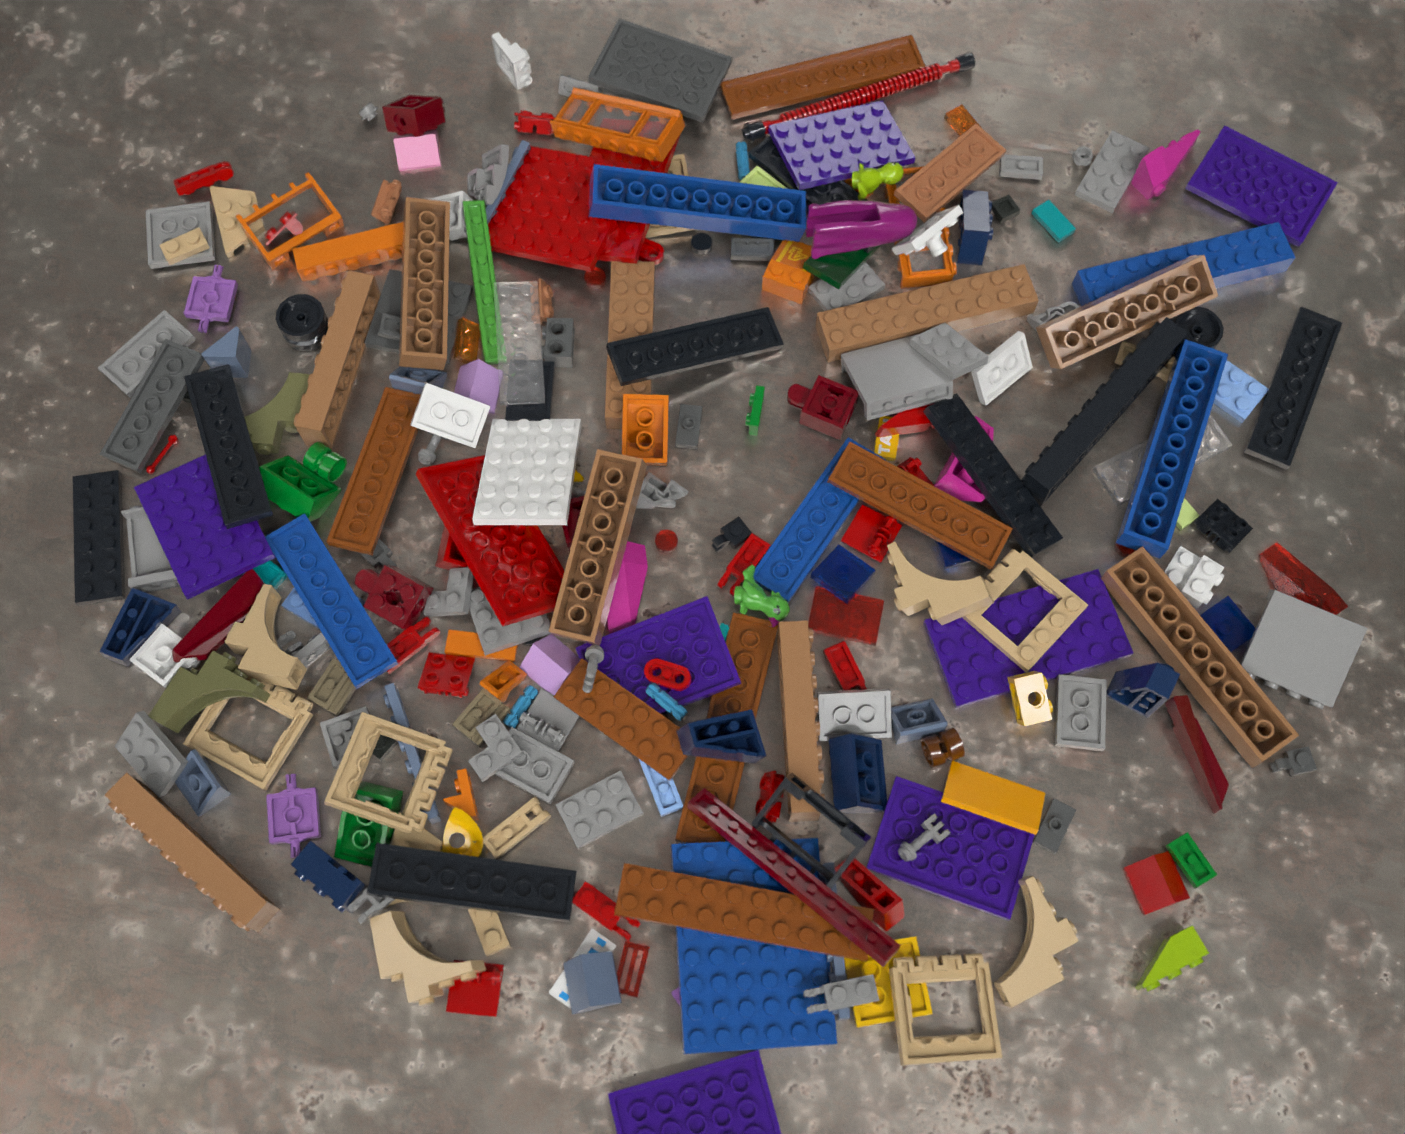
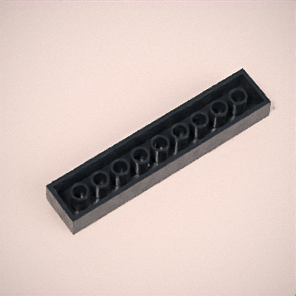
(1103, 410)

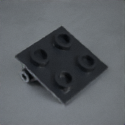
(1224, 523)

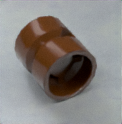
(950, 744)

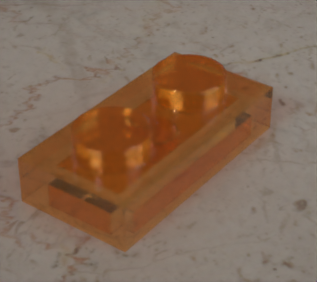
(960, 120)
(466, 341)

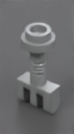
(427, 455)
(594, 655)
(908, 851)

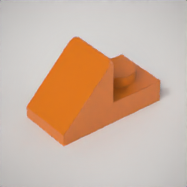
(503, 680)
(466, 799)

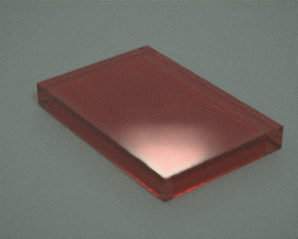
(852, 621)

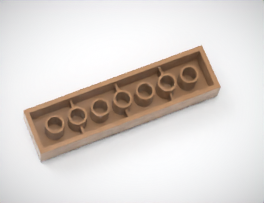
(424, 284)
(1127, 311)
(629, 316)
(338, 360)
(598, 547)
(799, 714)
(191, 854)

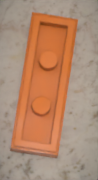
(468, 645)

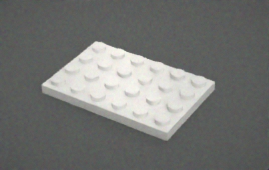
(528, 472)

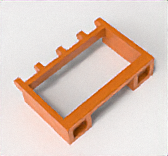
(280, 254)

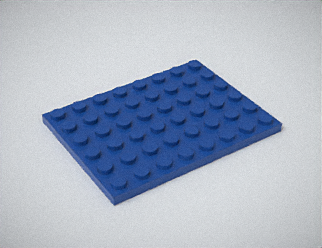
(740, 989)

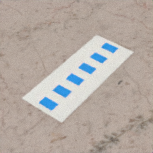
(592, 944)

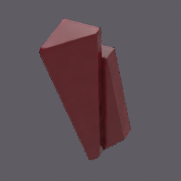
(214, 627)
(1198, 751)

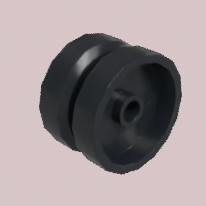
(302, 322)
(1202, 325)

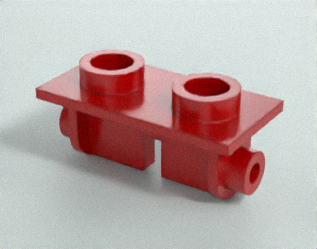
(527, 121)
(768, 785)

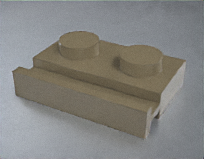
(333, 689)
(477, 712)

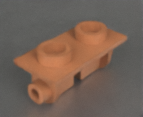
(386, 201)
(545, 302)

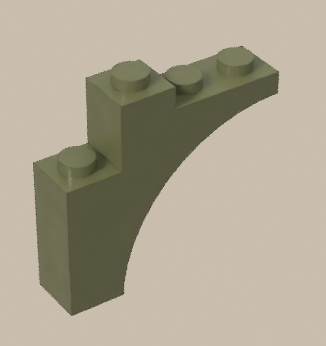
(269, 422)
(196, 690)

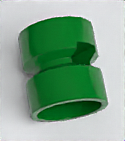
(326, 463)

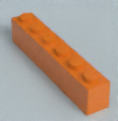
(349, 252)

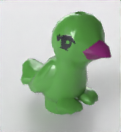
(753, 597)

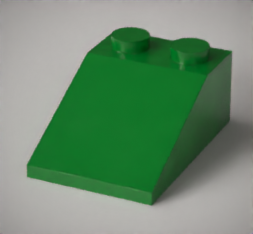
(359, 835)

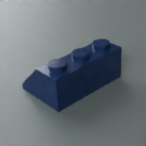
(857, 774)

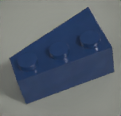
(974, 227)
(135, 624)
(1143, 687)
(723, 737)
(328, 876)

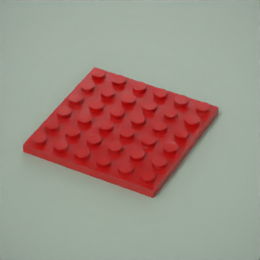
(549, 211)

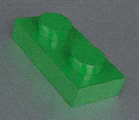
(756, 403)
(1191, 860)

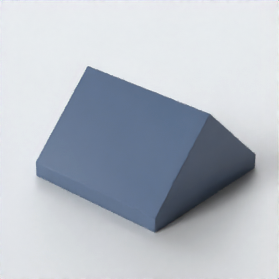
(230, 350)
(413, 379)
(916, 721)
(201, 784)
(592, 982)

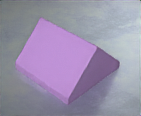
(479, 382)
(549, 663)

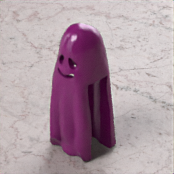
(857, 225)

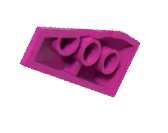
(1161, 164)
(955, 479)
(628, 588)

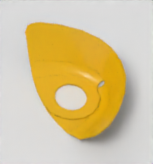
(462, 823)

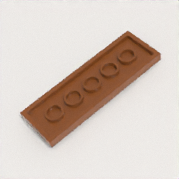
(624, 720)

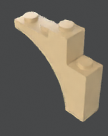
(943, 598)
(258, 645)
(1045, 936)
(405, 958)

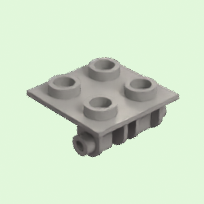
(548, 720)

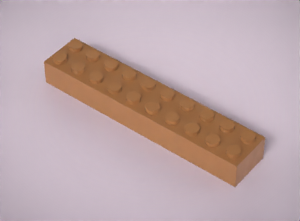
(958, 303)
(1199, 657)

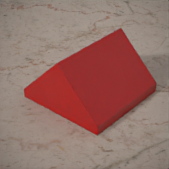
(1156, 882)

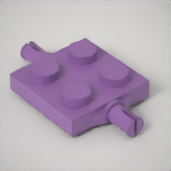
(211, 299)
(293, 815)

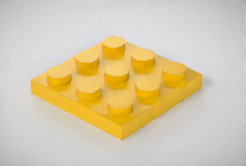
(883, 1010)

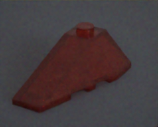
(1298, 581)

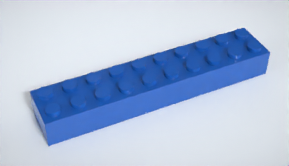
(697, 203)
(1229, 257)
(1172, 449)

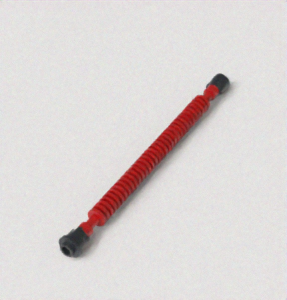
(865, 94)

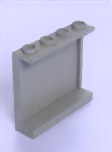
(894, 378)
(148, 561)
(1302, 649)

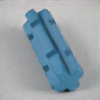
(742, 159)
(666, 701)
(520, 706)

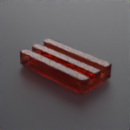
(636, 947)

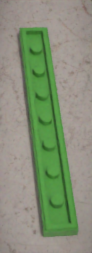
(482, 275)

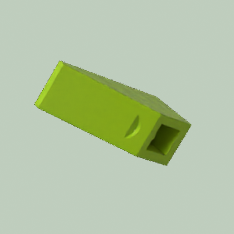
(1173, 954)

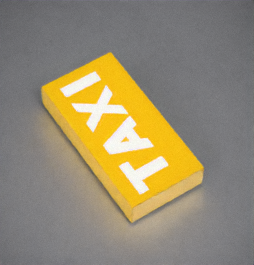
(886, 446)

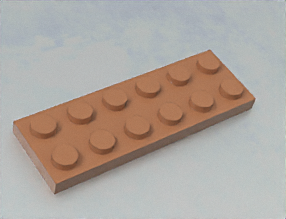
(950, 172)

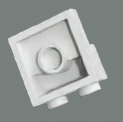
(512, 61)
(457, 223)
(1194, 576)
(156, 656)

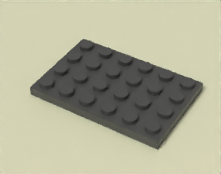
(660, 69)

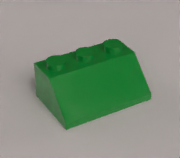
(297, 488)

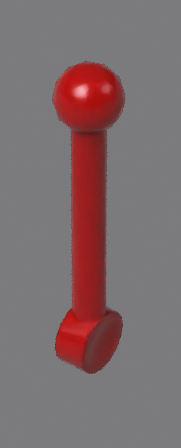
(172, 441)

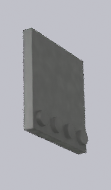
(390, 303)

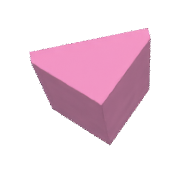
(417, 151)

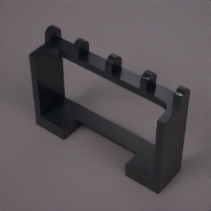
(800, 791)

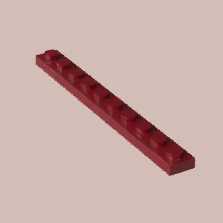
(794, 877)

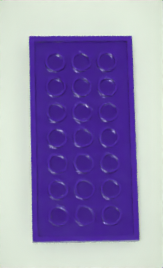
(979, 670)

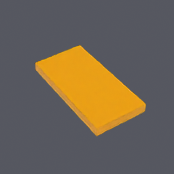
(993, 797)

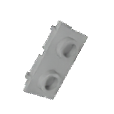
(567, 83)

